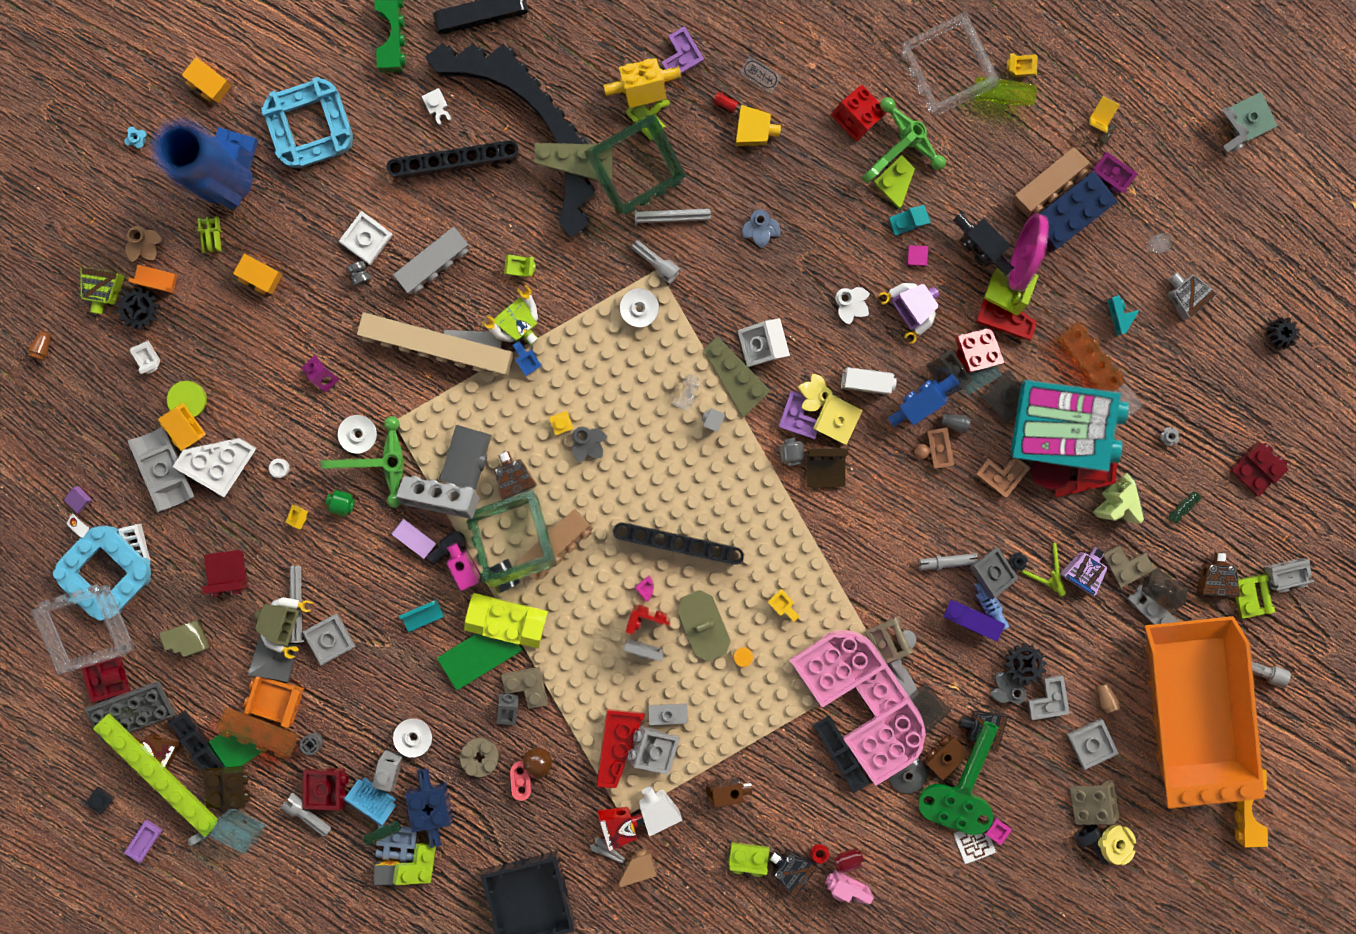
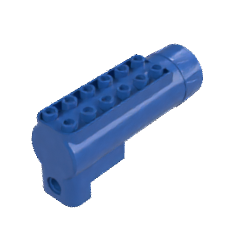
(205, 164)

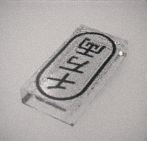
(760, 75)

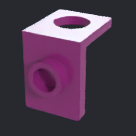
(317, 371)

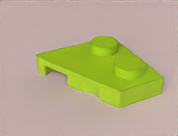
(896, 180)

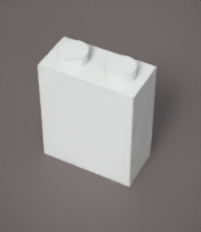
(868, 381)

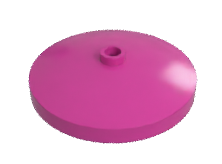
(1028, 252)

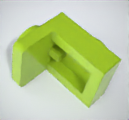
(519, 266)

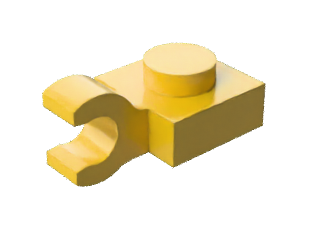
(782, 603)

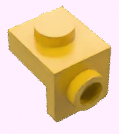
(1022, 65)

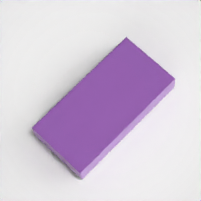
(143, 841)

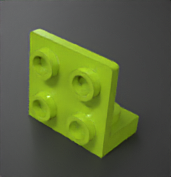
(1006, 298)

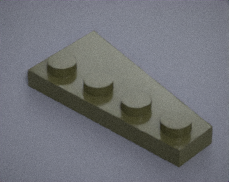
(571, 158)
(738, 379)

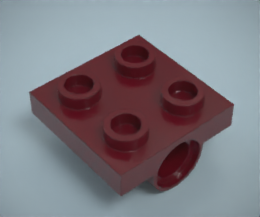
(106, 679)

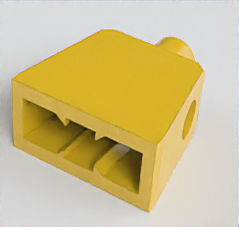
(755, 127)

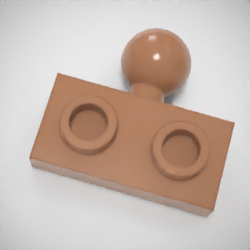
(939, 448)

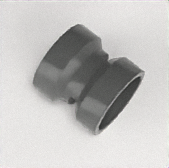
(358, 273)
(315, 742)

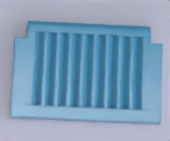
(371, 801)

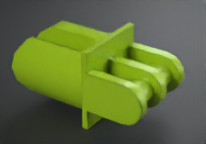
(210, 237)

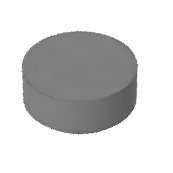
(196, 839)

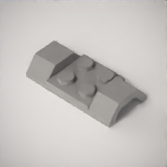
(155, 459)

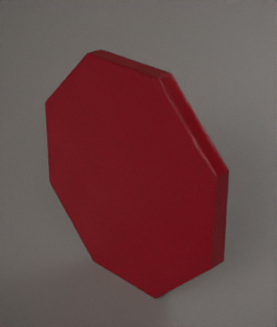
(1050, 475)

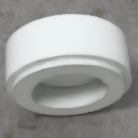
(279, 468)

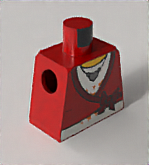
(619, 826)

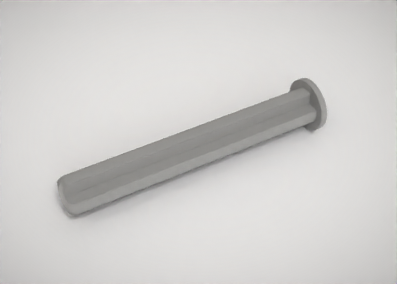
(672, 216)
(295, 593)

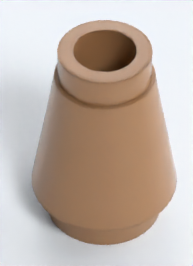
(1107, 698)

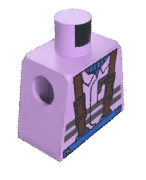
(1086, 571)

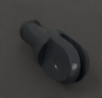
(441, 551)

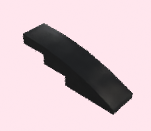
(195, 741)
(841, 754)

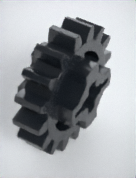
(139, 300)
(1019, 662)

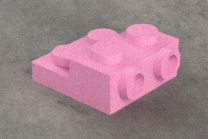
(845, 888)

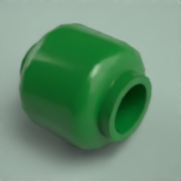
(340, 503)

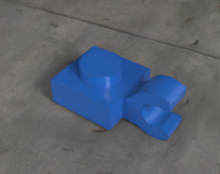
(527, 361)

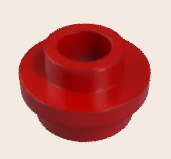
(819, 859)

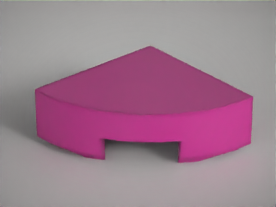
(645, 588)

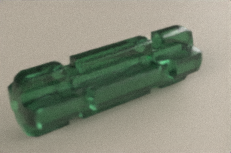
(1185, 507)
(382, 833)

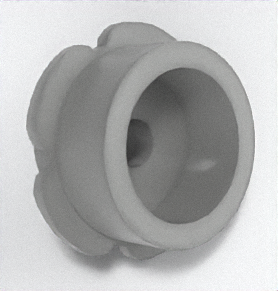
(1165, 436)

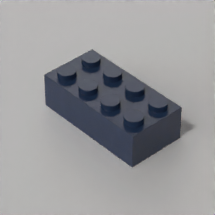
(1076, 210)

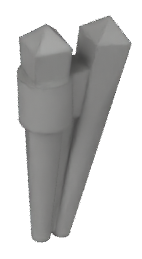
(603, 850)

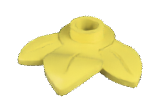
(813, 392)

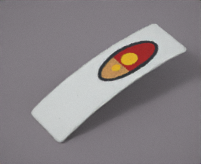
(77, 526)

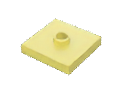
(837, 419)

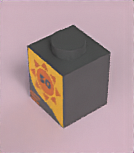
(384, 872)

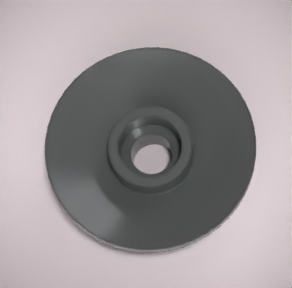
(913, 784)

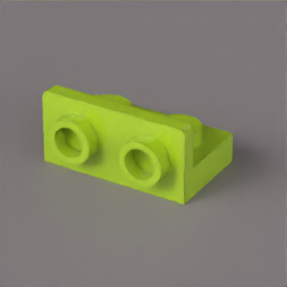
(748, 859)

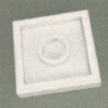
(365, 238)

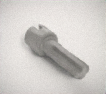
(666, 269)
(1274, 675)
(306, 815)

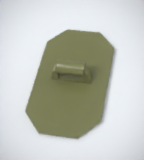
(703, 625)

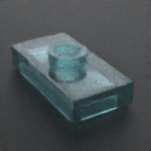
(982, 378)

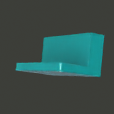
(422, 615)

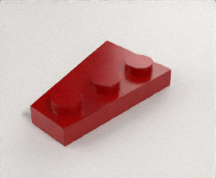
(1005, 321)

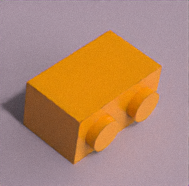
(207, 80)
(254, 272)
(181, 427)

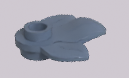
(761, 231)

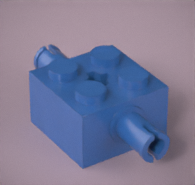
(924, 402)

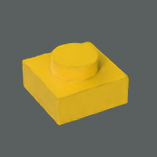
(561, 423)
(296, 517)

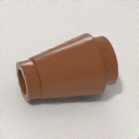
(40, 346)

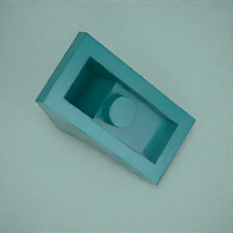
(909, 220)
(1120, 320)

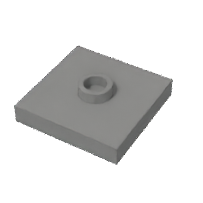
(328, 639)
(643, 650)
(1092, 744)

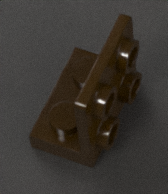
(826, 467)

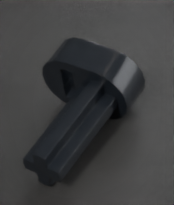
(1088, 836)

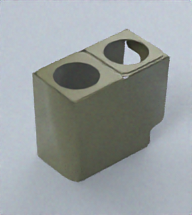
(185, 638)

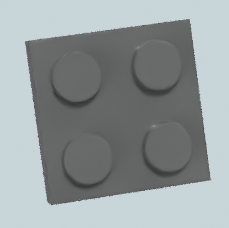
(994, 572)

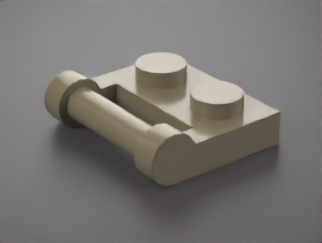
(883, 642)

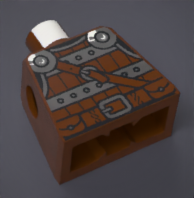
(513, 476)
(1218, 578)
(720, 793)

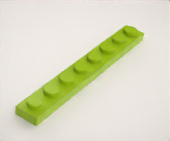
(156, 774)

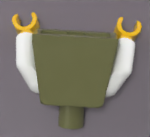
(277, 623)

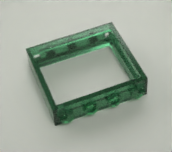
(665, 149)
(523, 569)

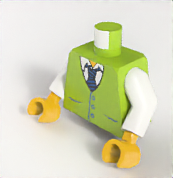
(516, 320)

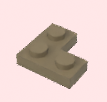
(1126, 570)
(528, 681)

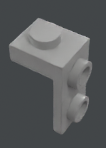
(1235, 144)

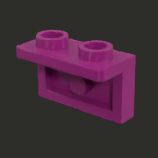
(1114, 172)

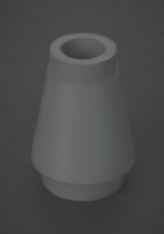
(958, 423)

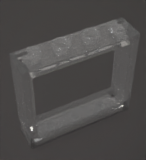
(991, 77)
(110, 614)

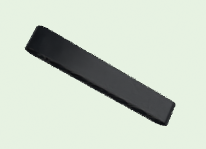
(444, 156)
(687, 547)

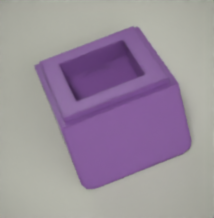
(77, 499)

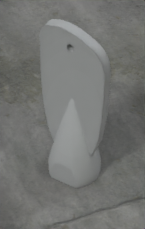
(902, 676)

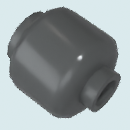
(791, 452)

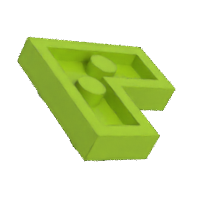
(420, 870)

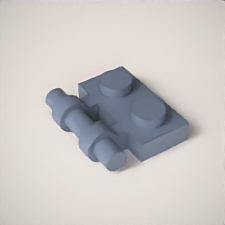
(403, 839)

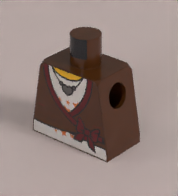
(161, 748)

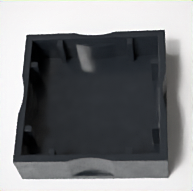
(529, 896)

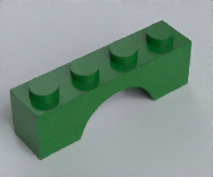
(390, 54)

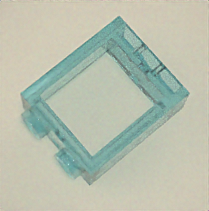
(234, 833)

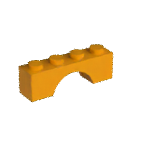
(1249, 831)

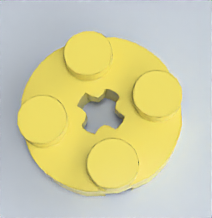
(1108, 845)

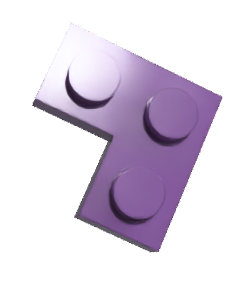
(687, 52)
(793, 417)

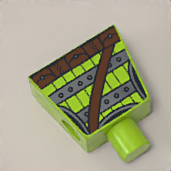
(100, 288)

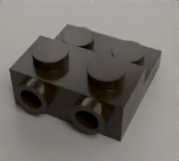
(226, 787)

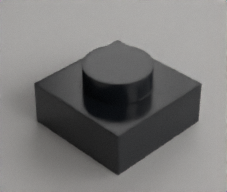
(99, 800)

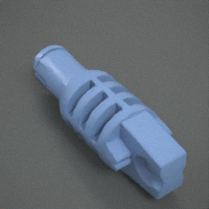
(991, 606)

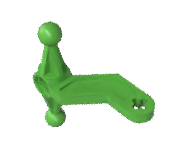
(911, 134)
(391, 449)

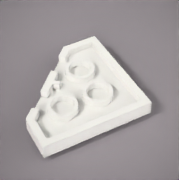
(216, 463)

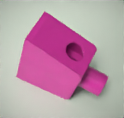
(466, 574)

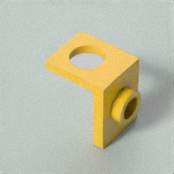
(1103, 113)

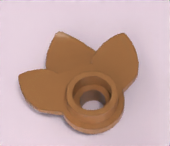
(144, 246)

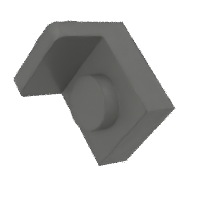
(507, 709)

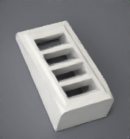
(139, 535)

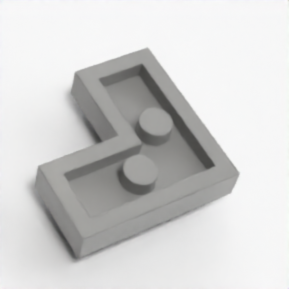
(1055, 701)

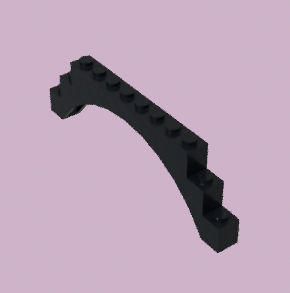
(505, 71)

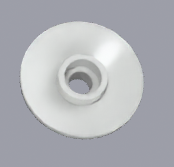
(632, 300)
(347, 434)
(404, 742)

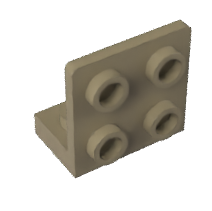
(1095, 804)

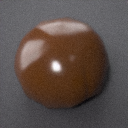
(537, 763)

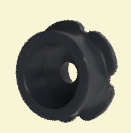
(1013, 561)

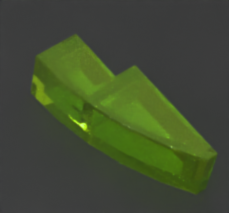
(1009, 93)

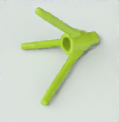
(1055, 581)

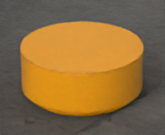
(743, 656)

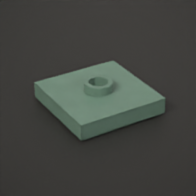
(1254, 115)

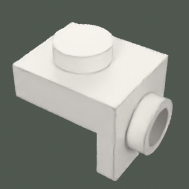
(145, 357)

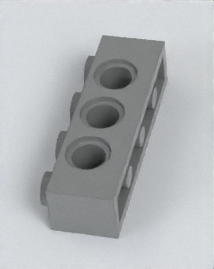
(464, 507)

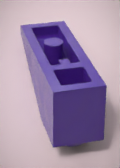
(974, 620)

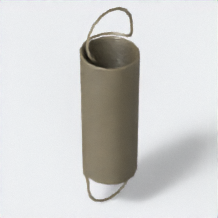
(1105, 137)

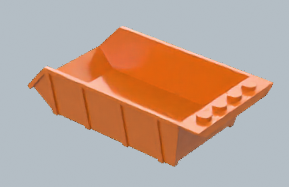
(1204, 712)

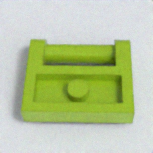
(1248, 601)

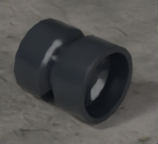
(506, 564)

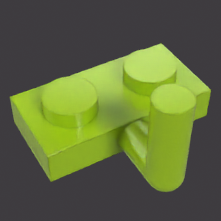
(639, 112)

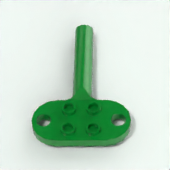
(957, 805)

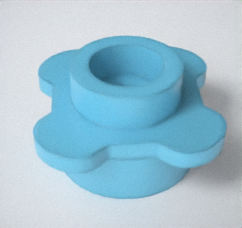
(139, 142)

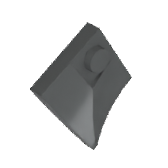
(270, 663)

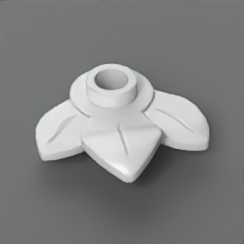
(854, 306)

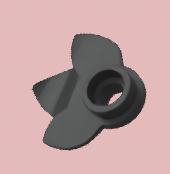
(590, 445)
(1006, 689)

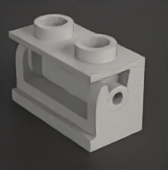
(1289, 574)

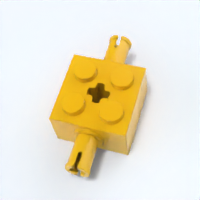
(642, 82)

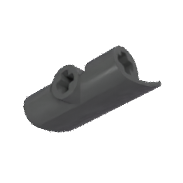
(466, 457)

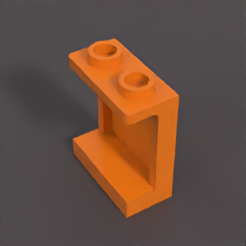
(273, 700)

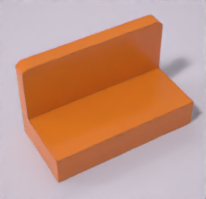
(154, 279)

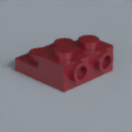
(1259, 468)
(324, 788)

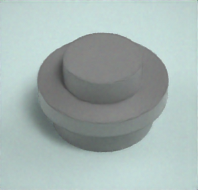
(910, 638)

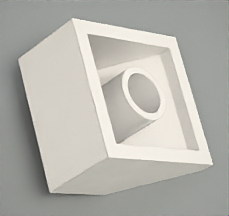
(763, 342)

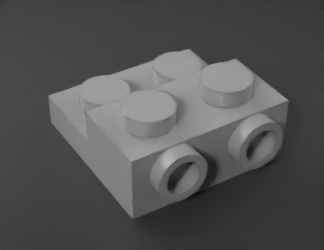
(653, 750)

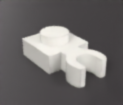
(436, 104)

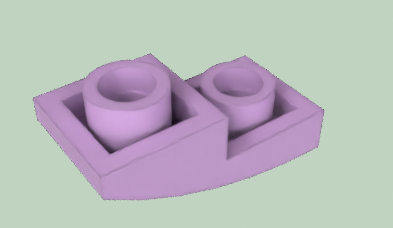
(413, 538)

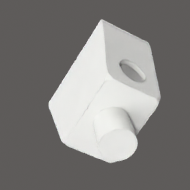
(658, 811)

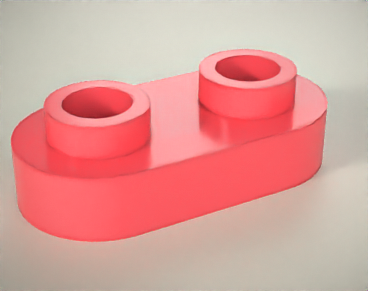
(520, 780)

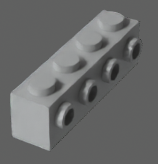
(432, 261)

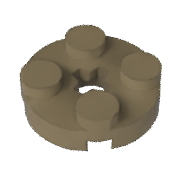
(485, 748)

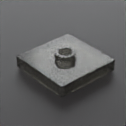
(1003, 396)
(929, 705)

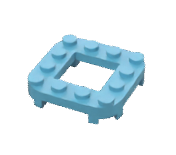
(298, 97)
(125, 555)

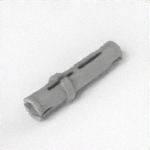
(947, 562)

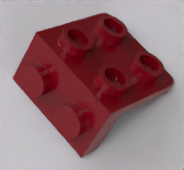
(225, 573)

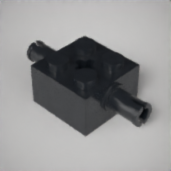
(984, 243)

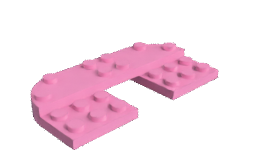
(849, 661)

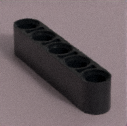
(477, 14)

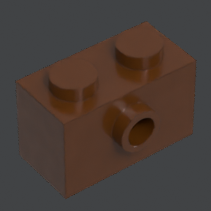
(946, 756)

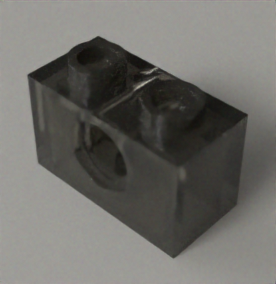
(948, 364)
(1164, 590)

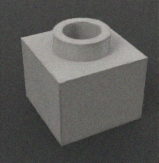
(712, 419)

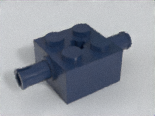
(423, 818)

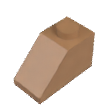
(639, 868)

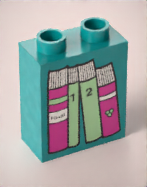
(1068, 425)

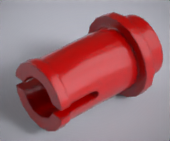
(725, 102)

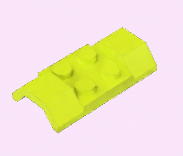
(505, 620)

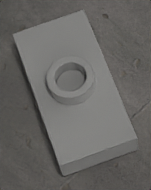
(668, 714)

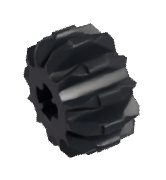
(1277, 338)

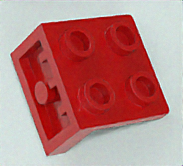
(858, 113)
(643, 611)

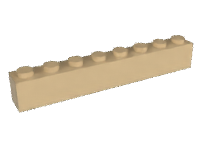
(434, 343)

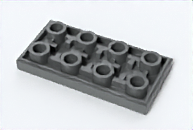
(134, 708)

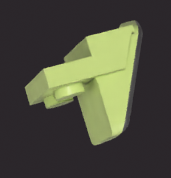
(1121, 501)

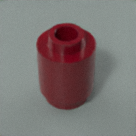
(849, 860)

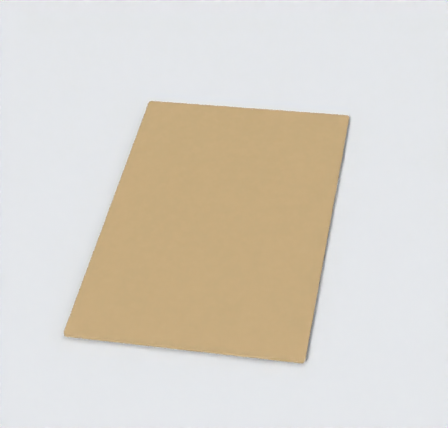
(657, 474)

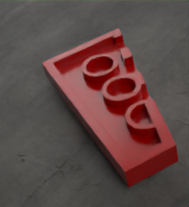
(616, 743)

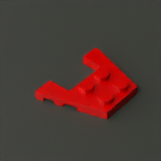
(1089, 479)

